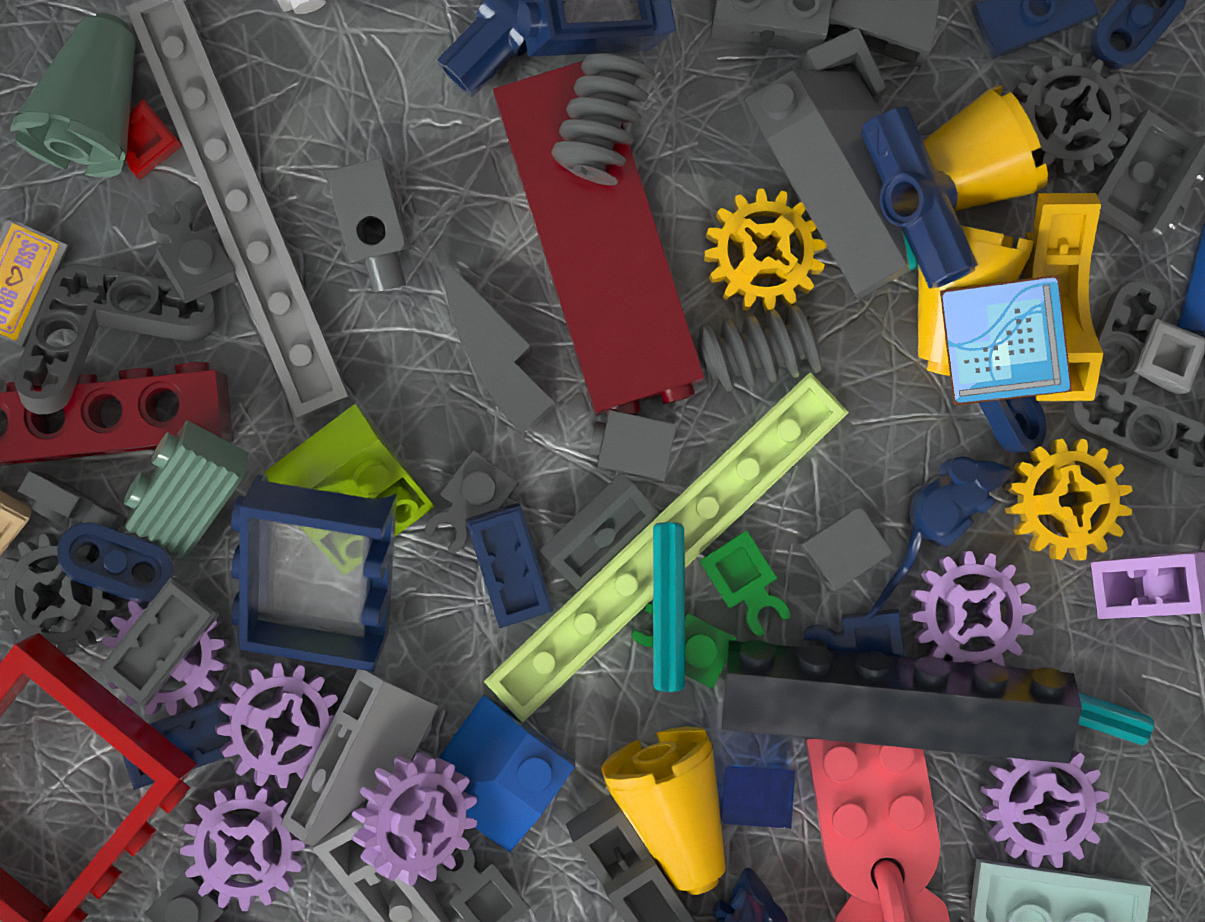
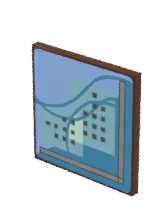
(1006, 340)

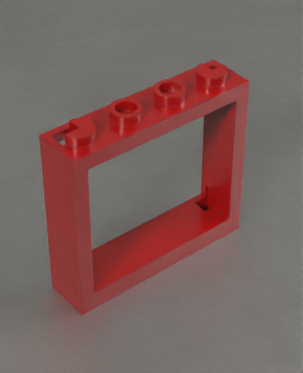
(125, 731)

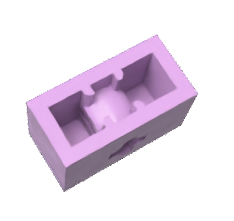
(1150, 585)

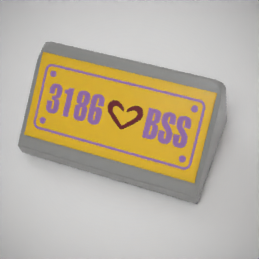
(26, 271)

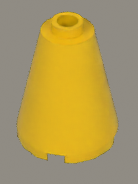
(988, 151)
(996, 264)
(673, 804)

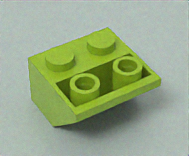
(355, 461)

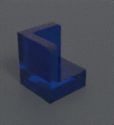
(758, 795)

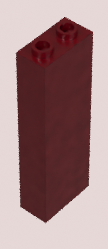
(600, 256)

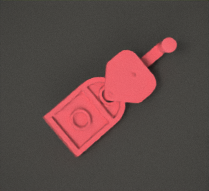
(871, 808)

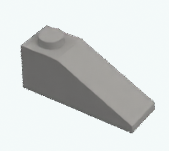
(366, 734)
(375, 895)

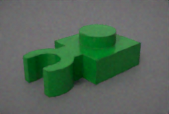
(740, 575)
(704, 648)

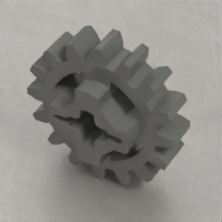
(1090, 122)
(41, 612)

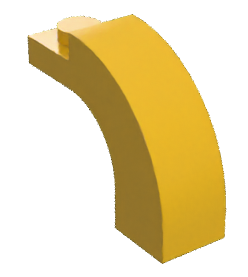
(1064, 246)

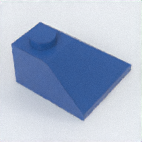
(509, 771)

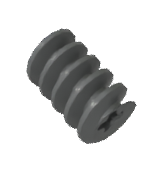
(599, 114)
(758, 348)

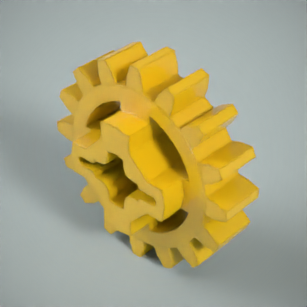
(746, 232)
(1065, 478)

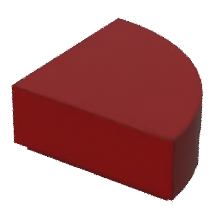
(148, 140)

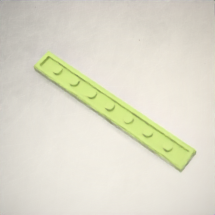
(627, 580)

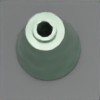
(83, 100)

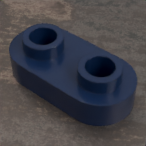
(1137, 25)
(1016, 423)
(116, 560)

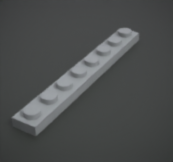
(239, 205)

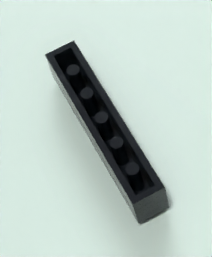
(900, 701)

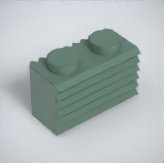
(185, 489)

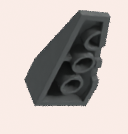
(816, 136)

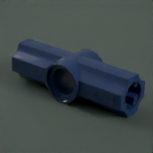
(484, 46)
(931, 220)

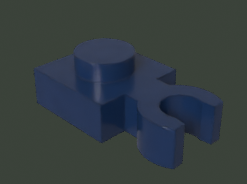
(859, 635)

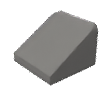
(1171, 357)

